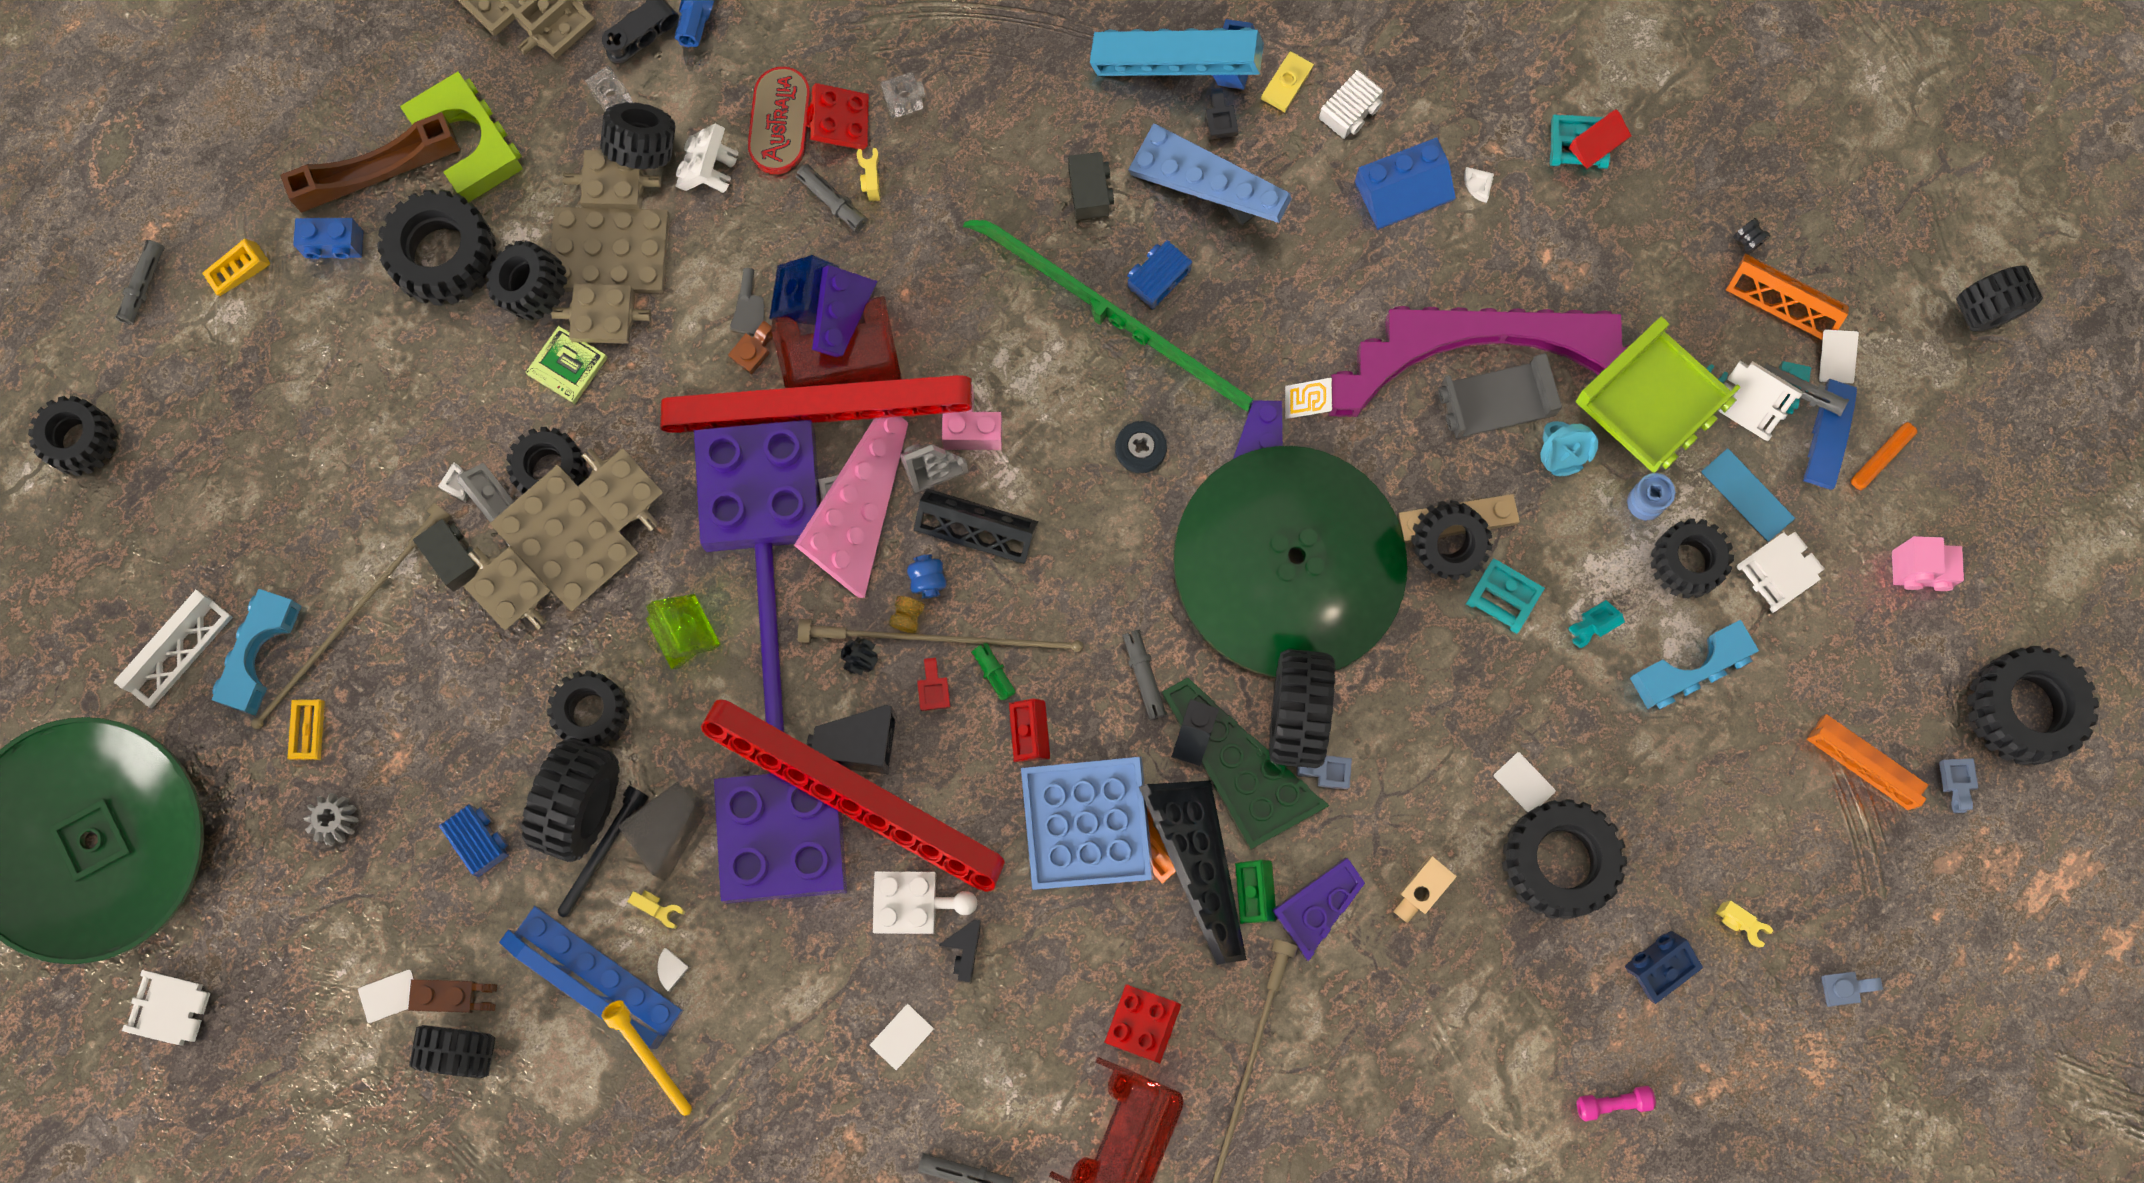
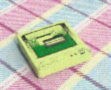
(566, 365)

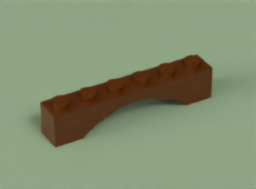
(325, 182)

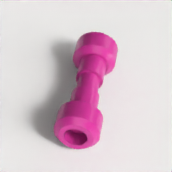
(1641, 1098)

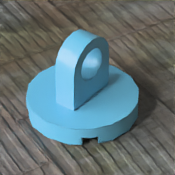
(1567, 447)

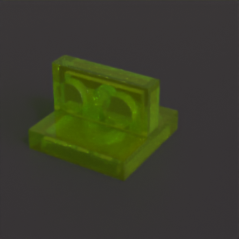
(681, 628)

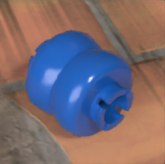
(926, 576)

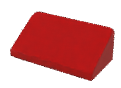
(1600, 139)
(1029, 730)

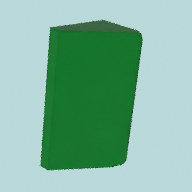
(1255, 891)

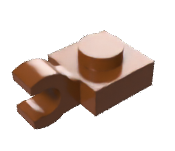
(751, 351)

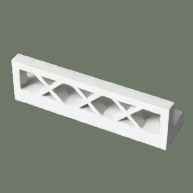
(165, 642)

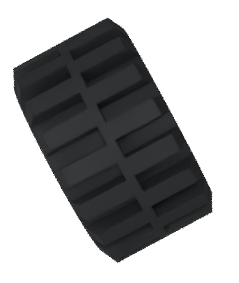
(637, 135)
(526, 280)
(1999, 298)
(57, 420)
(535, 447)
(1708, 542)
(1467, 556)
(572, 693)
(452, 1051)

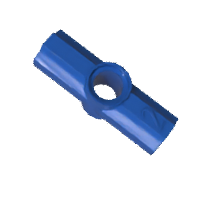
(692, 20)

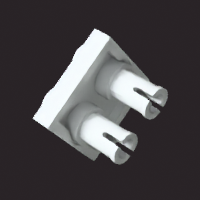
(700, 156)

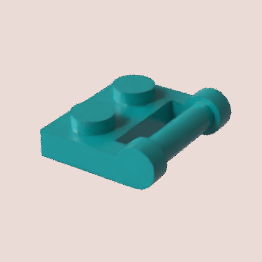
(1563, 131)
(1509, 587)

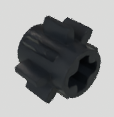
(859, 656)

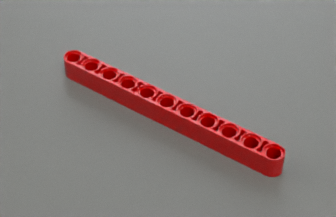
(818, 403)
(852, 795)

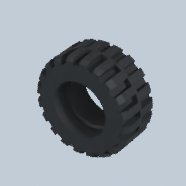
(418, 219)
(2063, 684)
(1302, 708)
(570, 800)
(1600, 842)

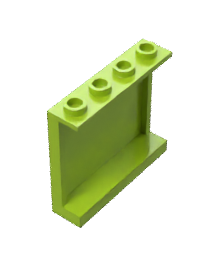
(1656, 398)

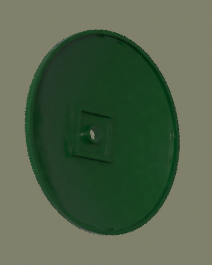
(1238, 570)
(139, 801)

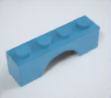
(266, 618)
(1725, 648)

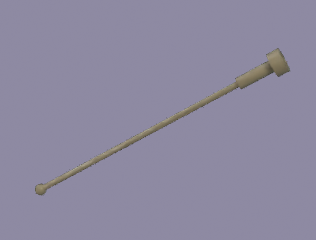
(437, 514)
(807, 631)
(1283, 951)

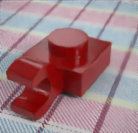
(934, 690)

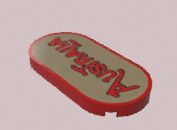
(779, 120)

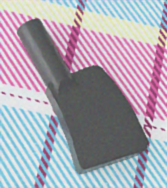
(749, 308)

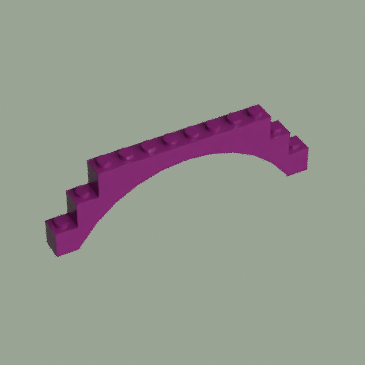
(1419, 334)

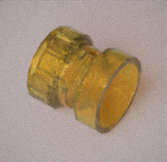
(906, 614)

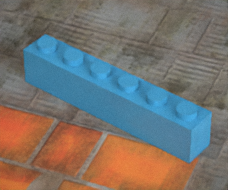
(1177, 52)

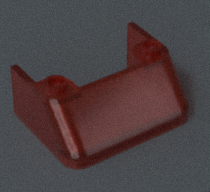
(1135, 1133)

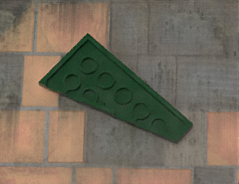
(1256, 792)

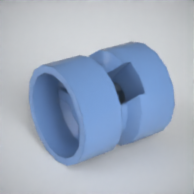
(1651, 496)

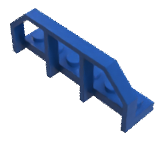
(595, 969)

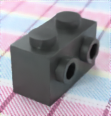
(1089, 185)
(447, 554)

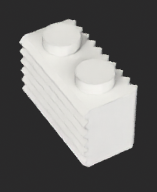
(1351, 105)

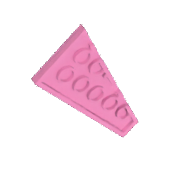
(850, 518)

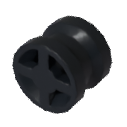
(1751, 236)

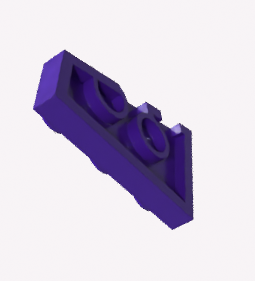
(839, 309)
(1262, 427)
(1317, 906)

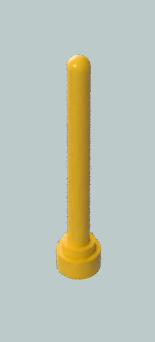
(618, 1017)

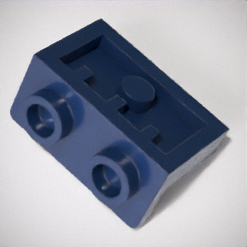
(1664, 966)

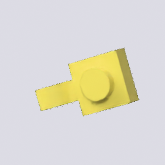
(870, 179)
(649, 903)
(1738, 918)

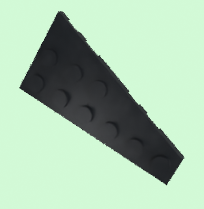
(1193, 838)

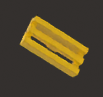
(306, 729)

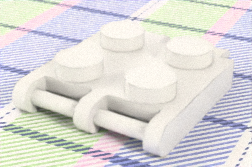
(1759, 398)
(1781, 570)
(167, 1009)

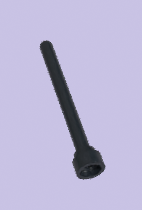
(633, 800)

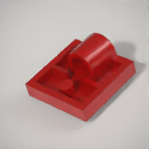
(838, 116)
(1143, 1023)

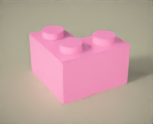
(972, 430)
(1927, 563)

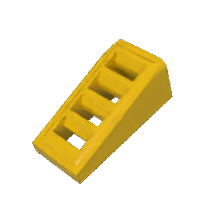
(250, 268)

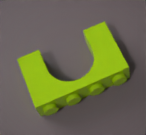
(492, 159)

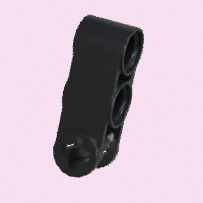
(638, 29)

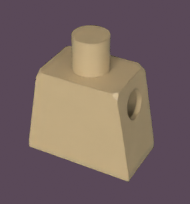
(1433, 877)

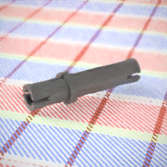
(839, 205)
(139, 283)
(1836, 405)
(1141, 664)
(930, 1164)

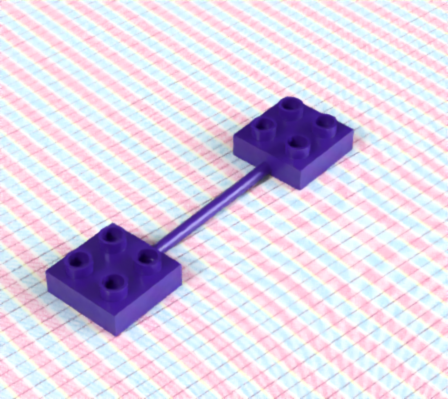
(760, 493)

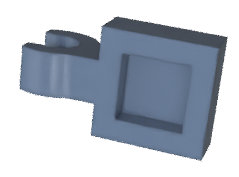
(1332, 774)
(1961, 778)
(1845, 988)

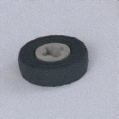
(1143, 461)

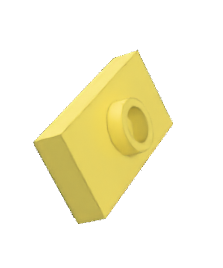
(1287, 81)

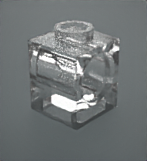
(604, 82)
(899, 105)

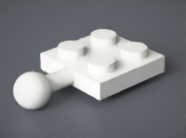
(909, 903)

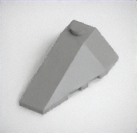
(931, 465)

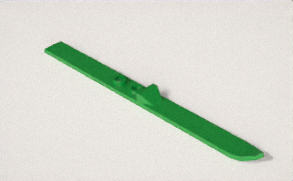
(1103, 308)

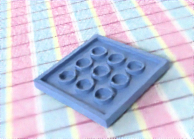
(1087, 823)

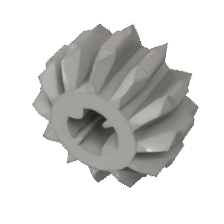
(326, 809)

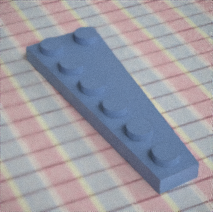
(1195, 171)

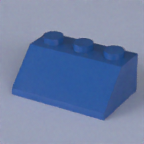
(1406, 183)

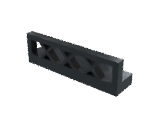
(978, 516)

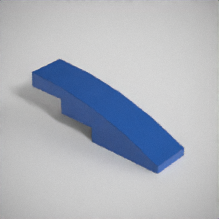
(1830, 438)

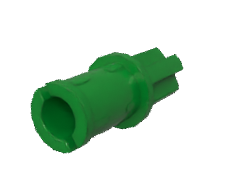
(993, 671)

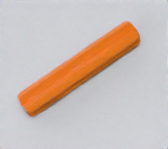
(1883, 456)

